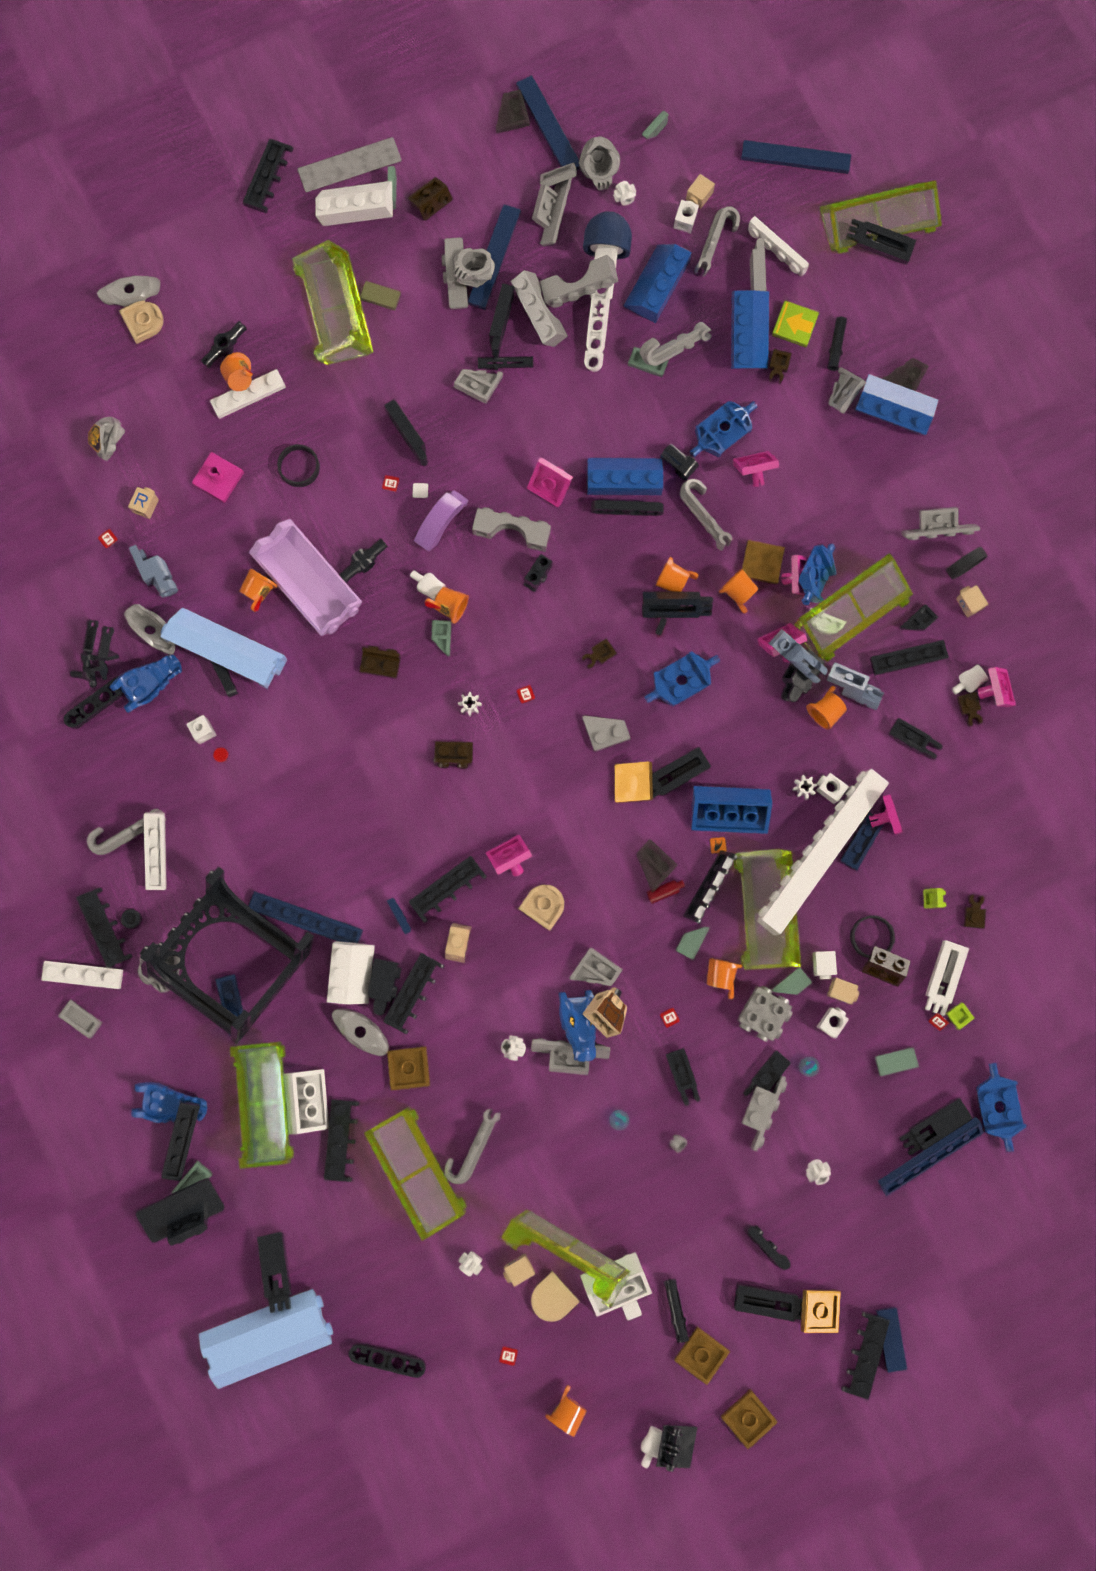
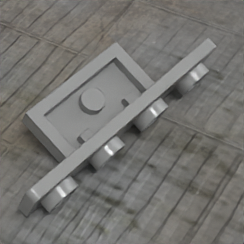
(550, 209)
(456, 291)
(937, 522)
(563, 1058)
(761, 1109)

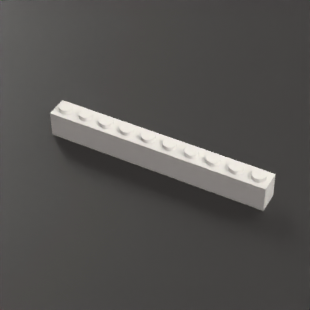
(822, 852)

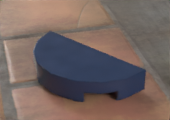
(399, 915)

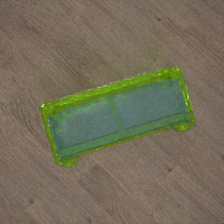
(262, 1104)

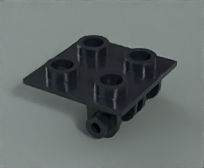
(676, 1447)

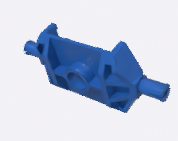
(714, 439)
(816, 573)
(690, 666)
(1010, 1120)

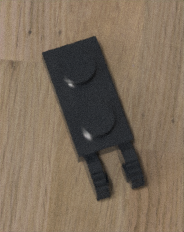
(914, 738)
(768, 1073)
(682, 1074)
(767, 1247)

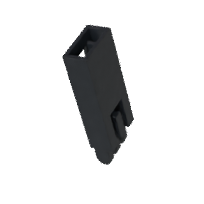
(888, 243)
(501, 318)
(407, 431)
(668, 605)
(681, 772)
(943, 1122)
(273, 1262)
(762, 1302)

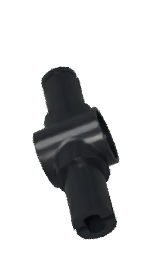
(229, 337)
(363, 560)

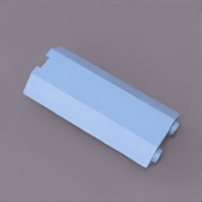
(223, 647)
(265, 1339)

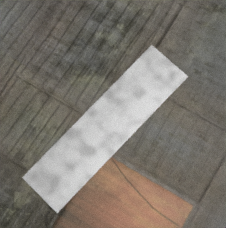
(349, 164)

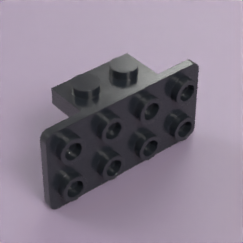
(181, 1213)

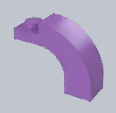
(439, 518)

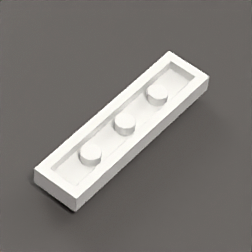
(778, 246)
(258, 389)
(155, 851)
(82, 975)

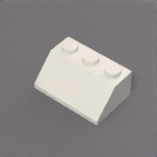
(350, 973)
(306, 1101)
(633, 1289)

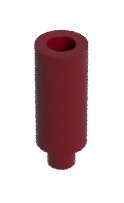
(665, 891)

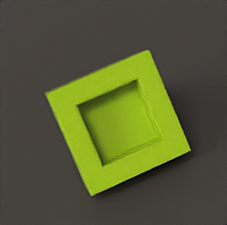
(934, 898)
(960, 1016)

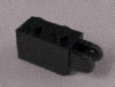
(796, 681)
(382, 984)

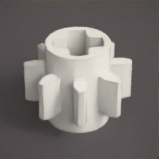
(624, 193)
(465, 701)
(807, 782)
(513, 1047)
(818, 1172)
(470, 1263)

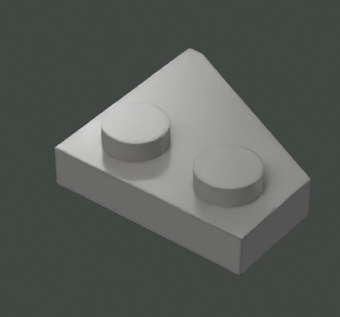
(478, 383)
(845, 390)
(605, 731)
(596, 969)

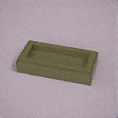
(380, 295)

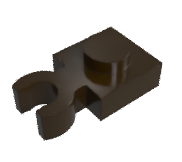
(779, 363)
(600, 652)
(969, 705)
(975, 916)

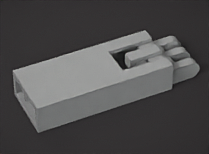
(757, 267)

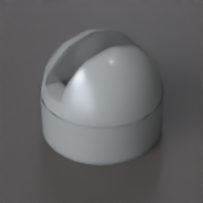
(678, 1143)

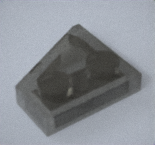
(512, 112)
(909, 374)
(655, 864)

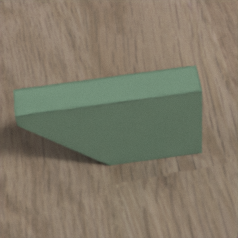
(656, 126)
(442, 635)
(691, 942)
(793, 983)

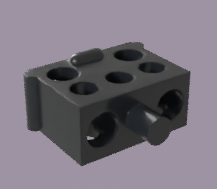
(538, 573)

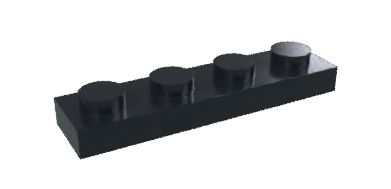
(909, 657)
(180, 1140)

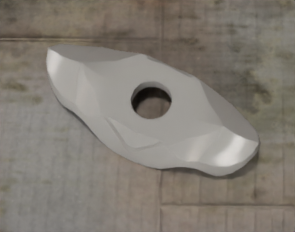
(143, 288)
(139, 619)
(373, 1041)

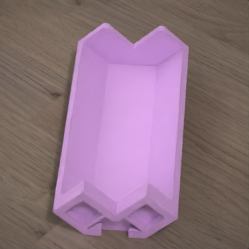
(306, 577)

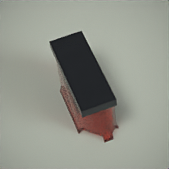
(661, 626)

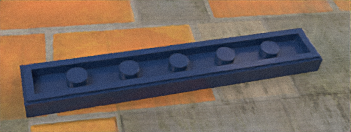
(547, 122)
(796, 157)
(497, 247)
(304, 919)
(931, 1156)

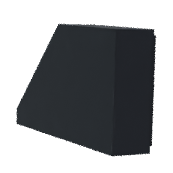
(920, 620)

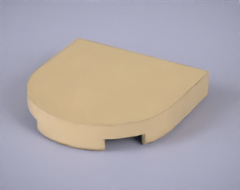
(142, 320)
(543, 905)
(552, 1299)

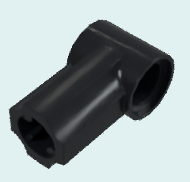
(682, 464)

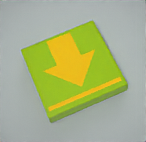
(795, 324)

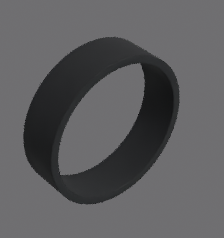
(285, 452)
(966, 563)
(889, 926)

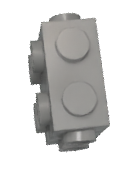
(765, 1014)

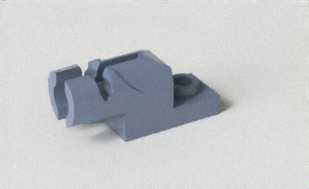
(154, 572)
(797, 655)
(855, 686)

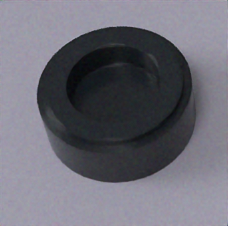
(131, 918)

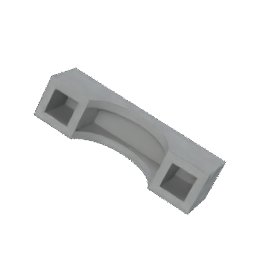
(599, 275)
(546, 324)
(489, 523)

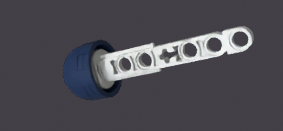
(611, 236)

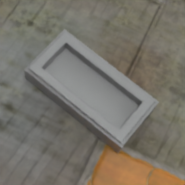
(558, 175)
(80, 1019)

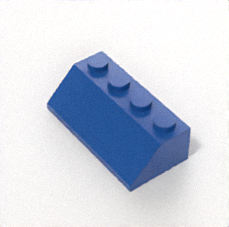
(658, 281)
(750, 329)
(896, 405)
(624, 476)
(731, 809)

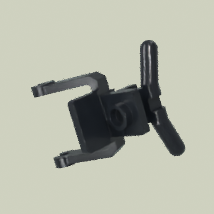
(98, 666)

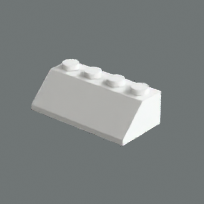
(355, 203)

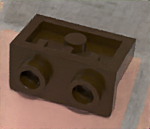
(430, 198)
(380, 662)
(453, 754)
(886, 966)

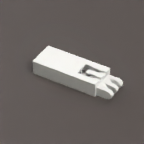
(946, 969)

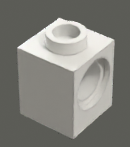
(686, 223)
(201, 729)
(840, 788)
(824, 964)
(825, 1026)

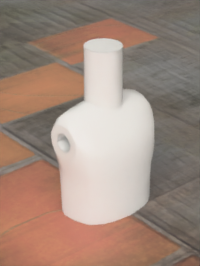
(427, 584)
(971, 680)
(650, 1445)

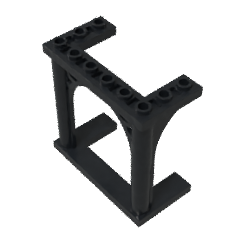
(219, 894)

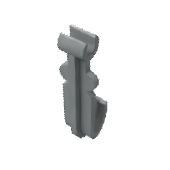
(714, 234)
(672, 348)
(722, 538)
(118, 839)
(474, 1152)

